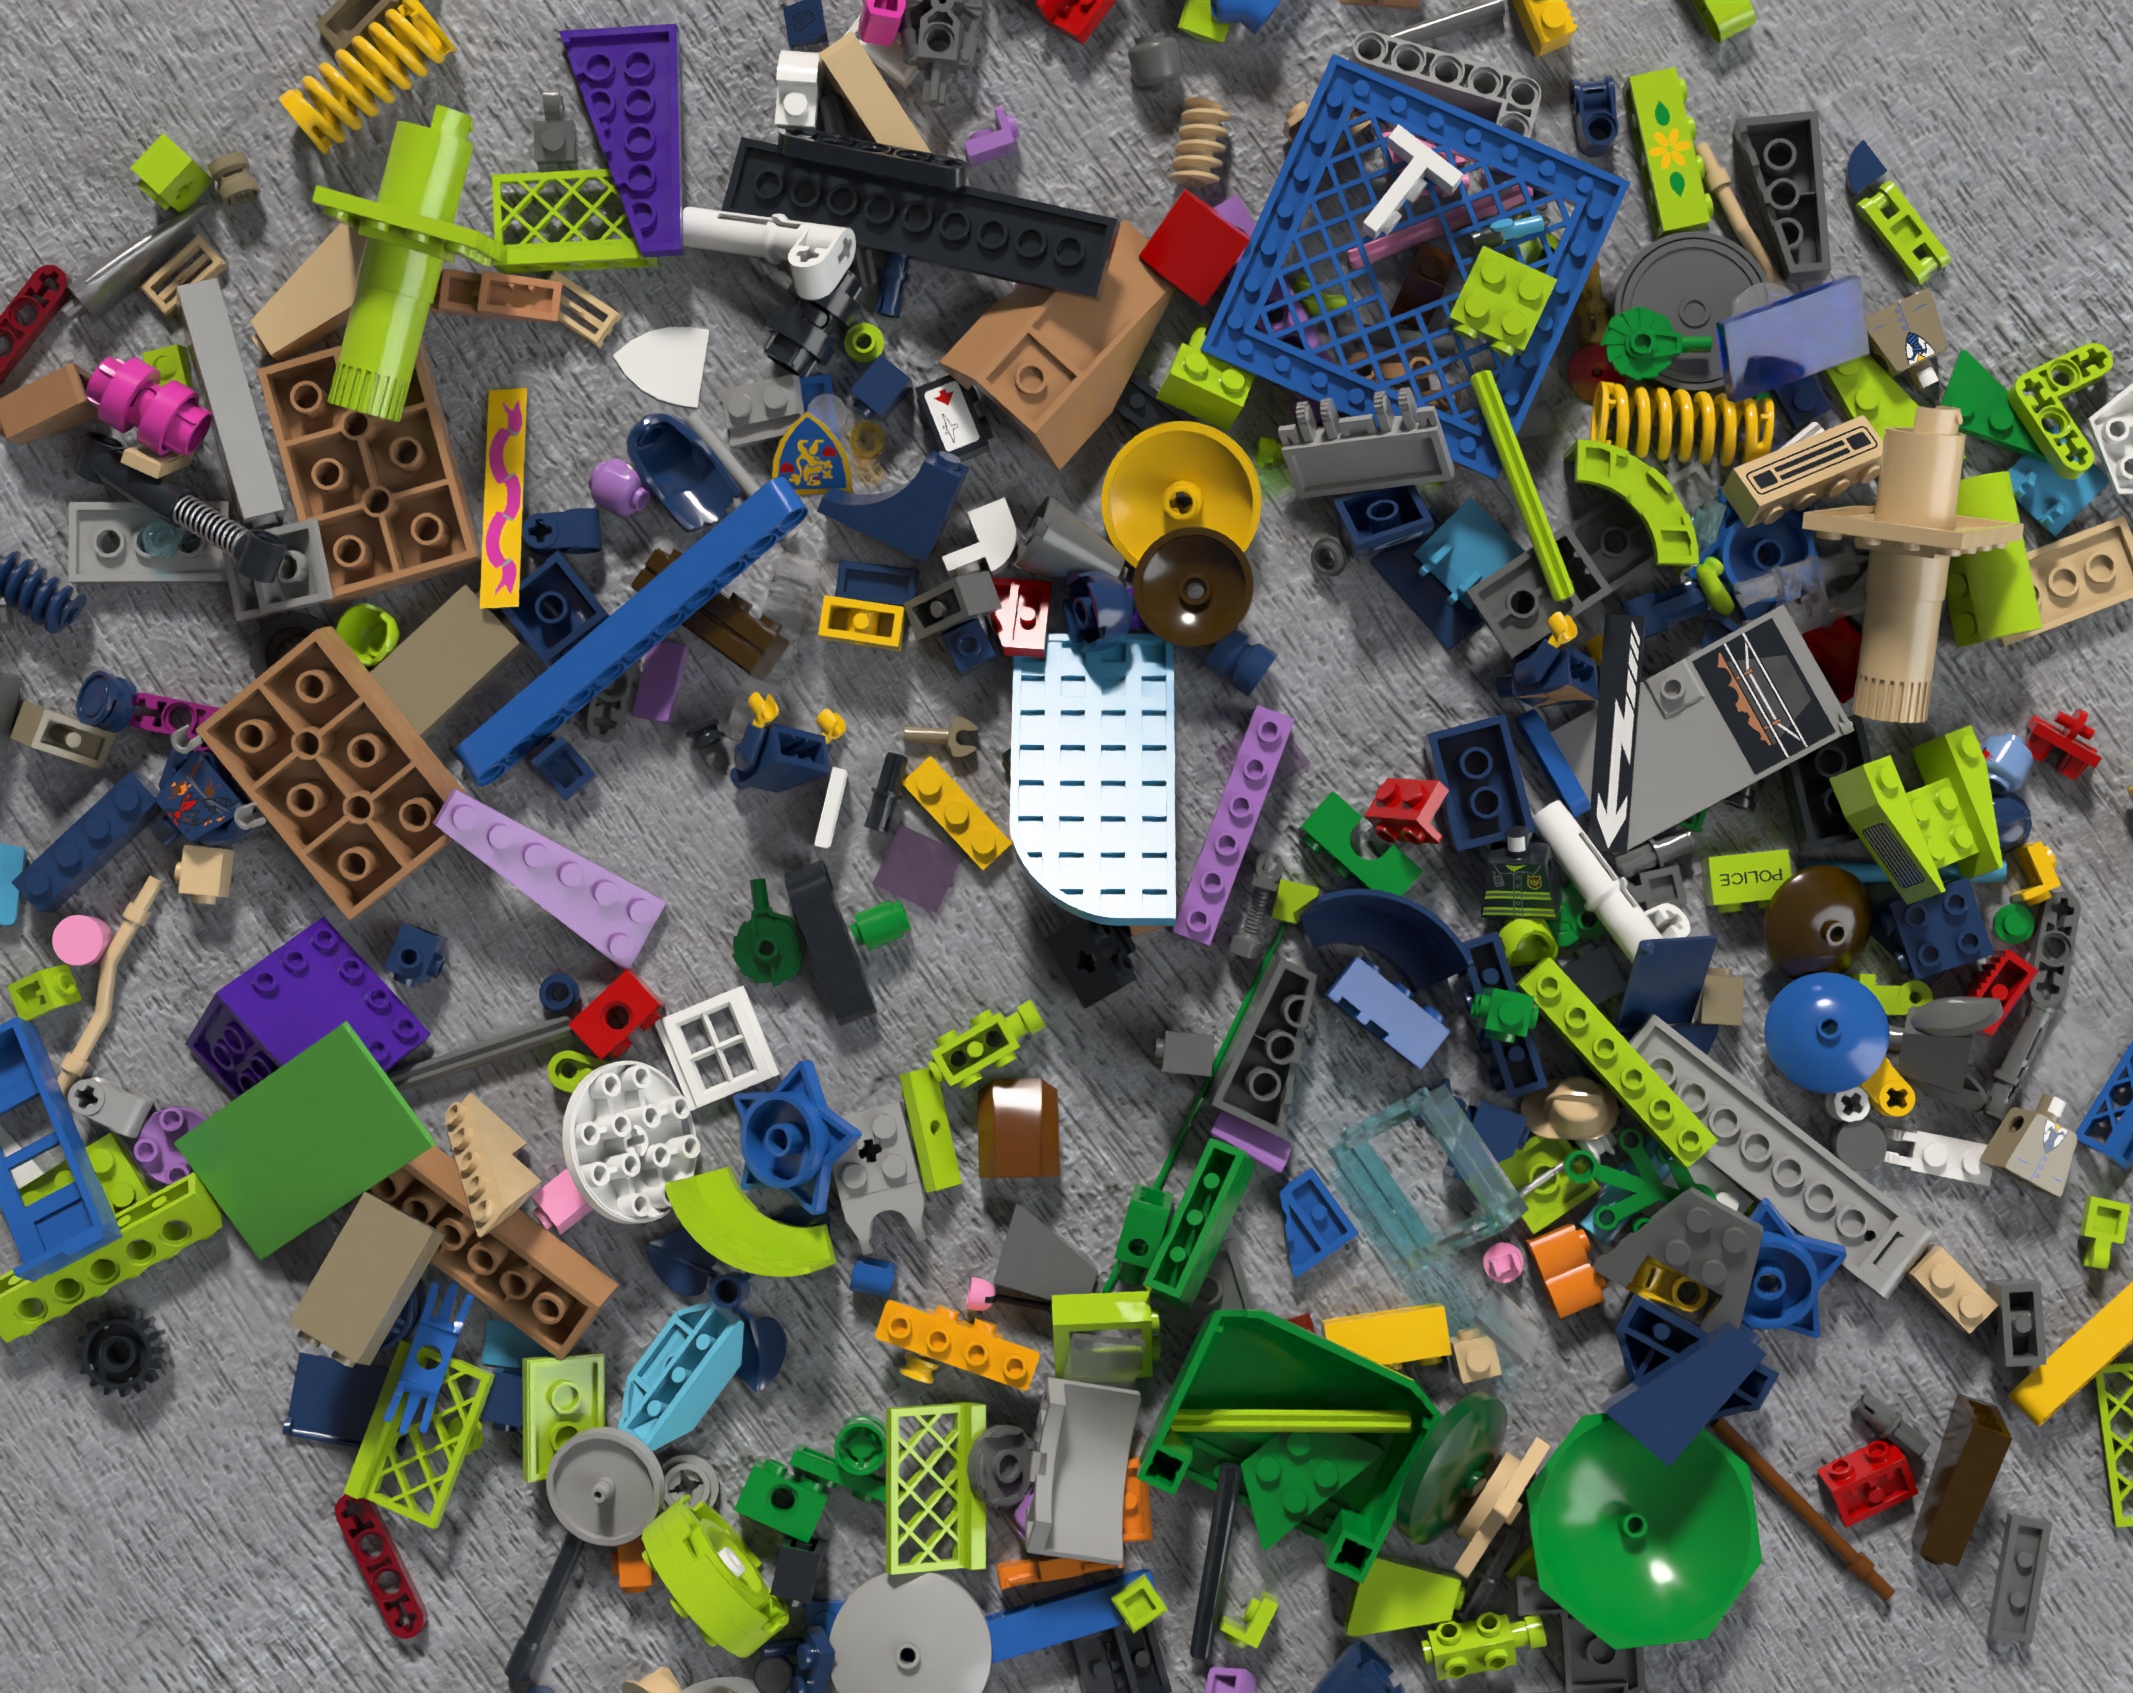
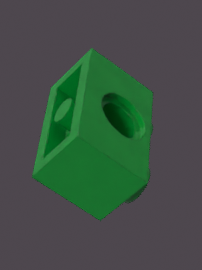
(759, 1503)

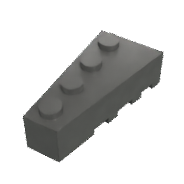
(1788, 184)
(1265, 1051)

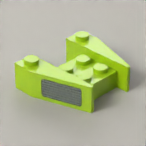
(1930, 825)

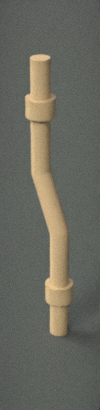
(1719, 183)
(135, 915)

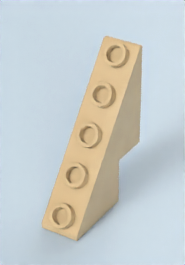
(487, 1164)

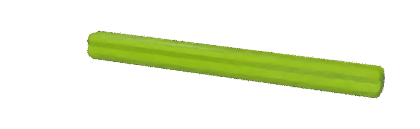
(1522, 485)
(1293, 1421)

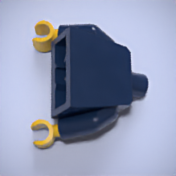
(782, 756)

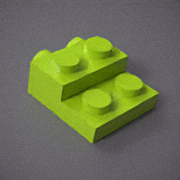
(1501, 302)

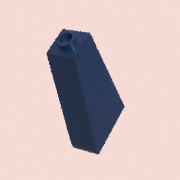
(1686, 1391)

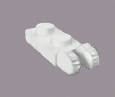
(1941, 1156)

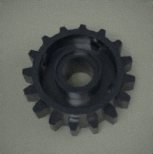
(100, 1351)

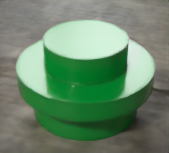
(2013, 924)

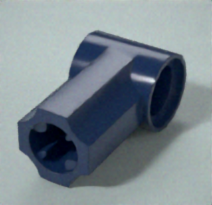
(1667, 606)

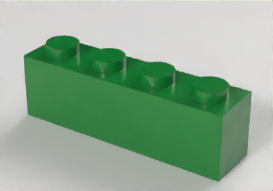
(1199, 1224)

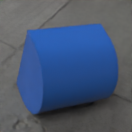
(873, 1277)

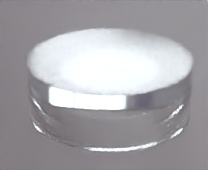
(830, 411)

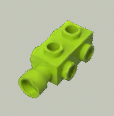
(976, 1048)
(1478, 1648)

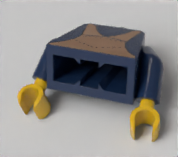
(1554, 672)

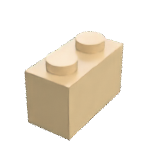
(1950, 1289)

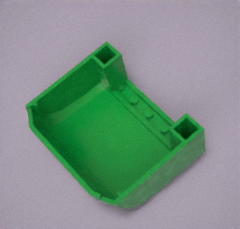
(1275, 1365)

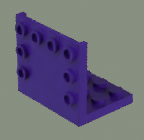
(295, 1002)

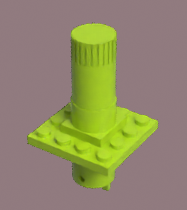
(405, 248)

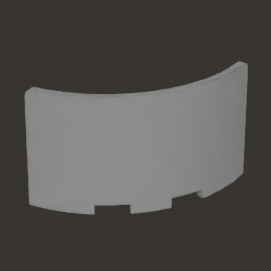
(1080, 1471)

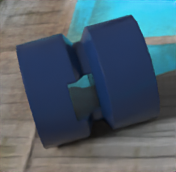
(1240, 660)

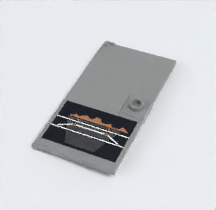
(1717, 723)

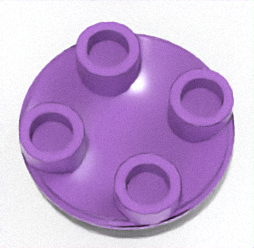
(156, 1145)

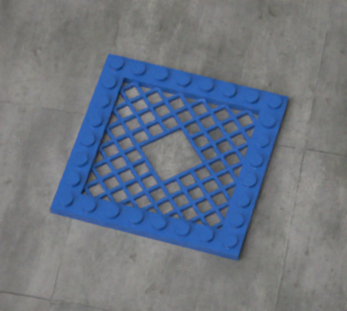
(1453, 131)

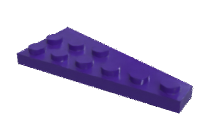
(635, 107)

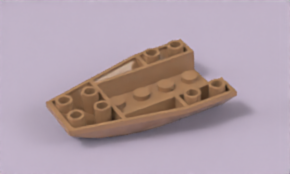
(1063, 357)

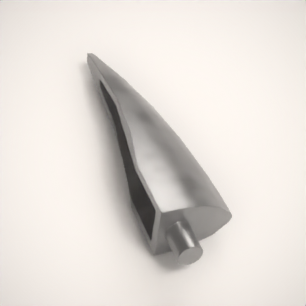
(127, 267)

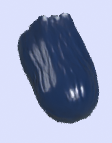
(681, 471)

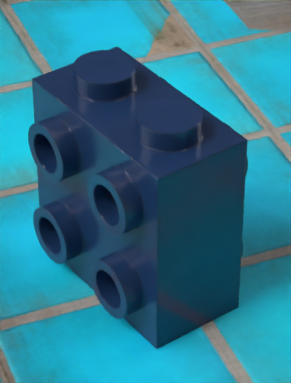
(1937, 930)

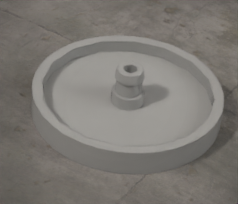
(605, 1486)

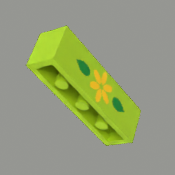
(1667, 152)

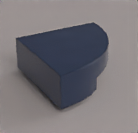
(1862, 169)

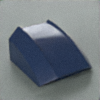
(555, 609)

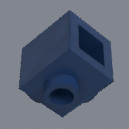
(416, 955)

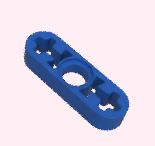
(1552, 762)

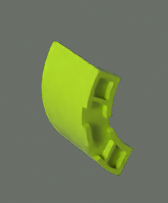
(1646, 493)
(741, 1236)

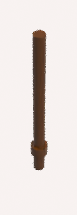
(1856, 1563)

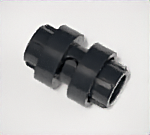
(803, 332)

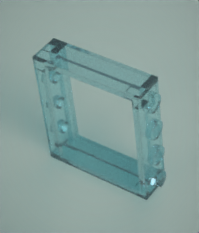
(1389, 1205)

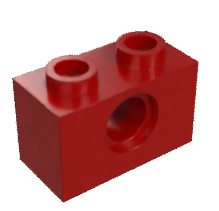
(594, 1021)

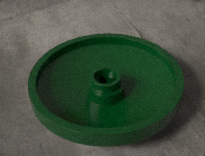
(1452, 1468)

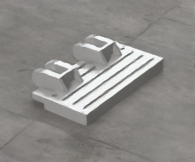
(1358, 456)

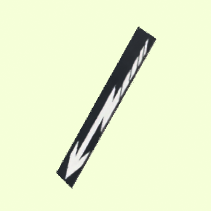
(1616, 732)

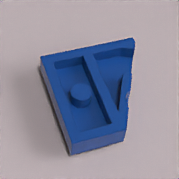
(1312, 1221)

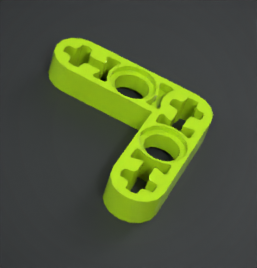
(2048, 395)

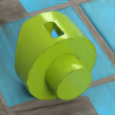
(1527, 941)

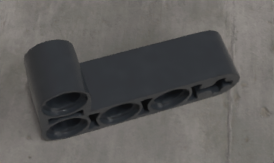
(829, 942)

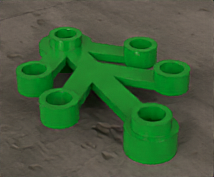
(1647, 1187)

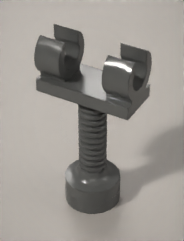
(1247, 942)

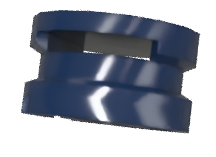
(106, 701)

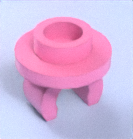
(1503, 1262)

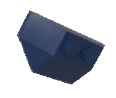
(1655, 1333)

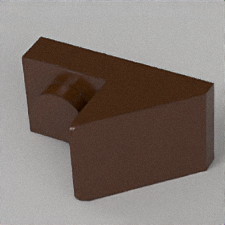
(1423, 283)

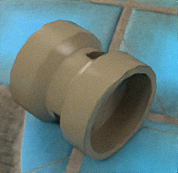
(234, 179)

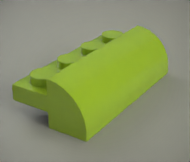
(1993, 589)

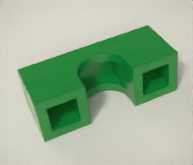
(1330, 830)

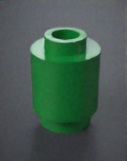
(880, 924)

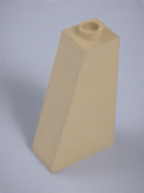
(868, 95)
(313, 298)

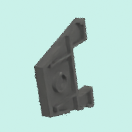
(1699, 1241)
(1587, 1660)

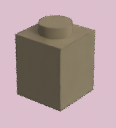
(1720, 998)

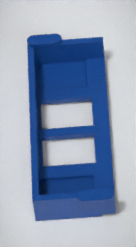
(74, 1217)

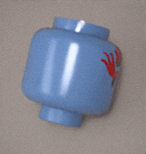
(2007, 762)

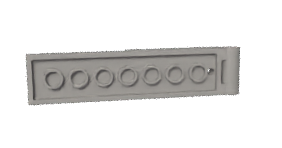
(1782, 1163)

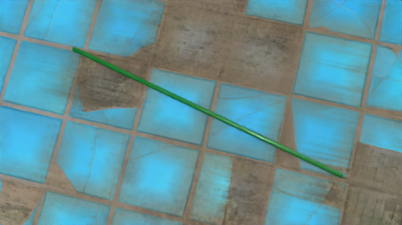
(1206, 1084)

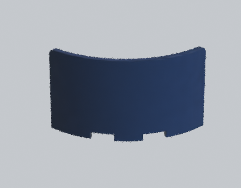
(1390, 924)

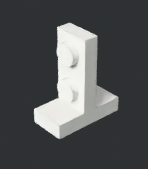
(1410, 183)

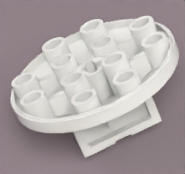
(628, 1141)

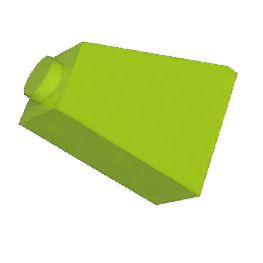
(1401, 1596)

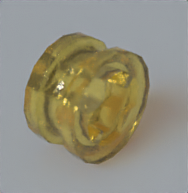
(855, 436)

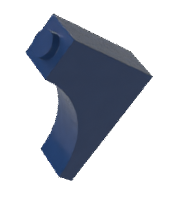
(908, 516)

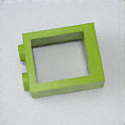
(1105, 1312)

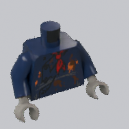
(200, 798)

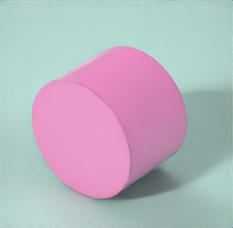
(82, 940)

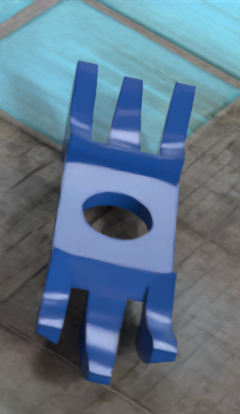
(426, 1382)

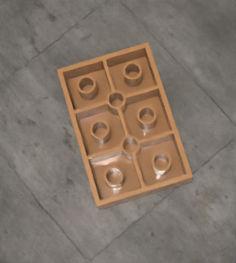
(378, 486)
(335, 770)

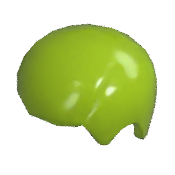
(368, 633)

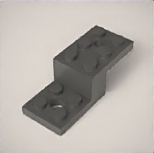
(1589, 566)

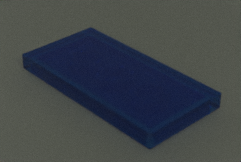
(1793, 338)

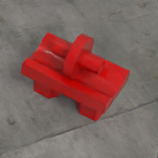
(2077, 753)

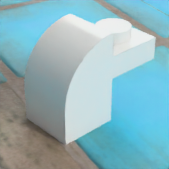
(798, 89)
(995, 545)

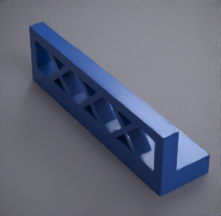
(2119, 1145)

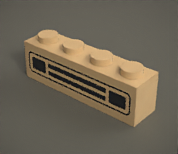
(1804, 472)

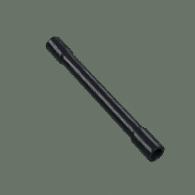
(529, 1643)

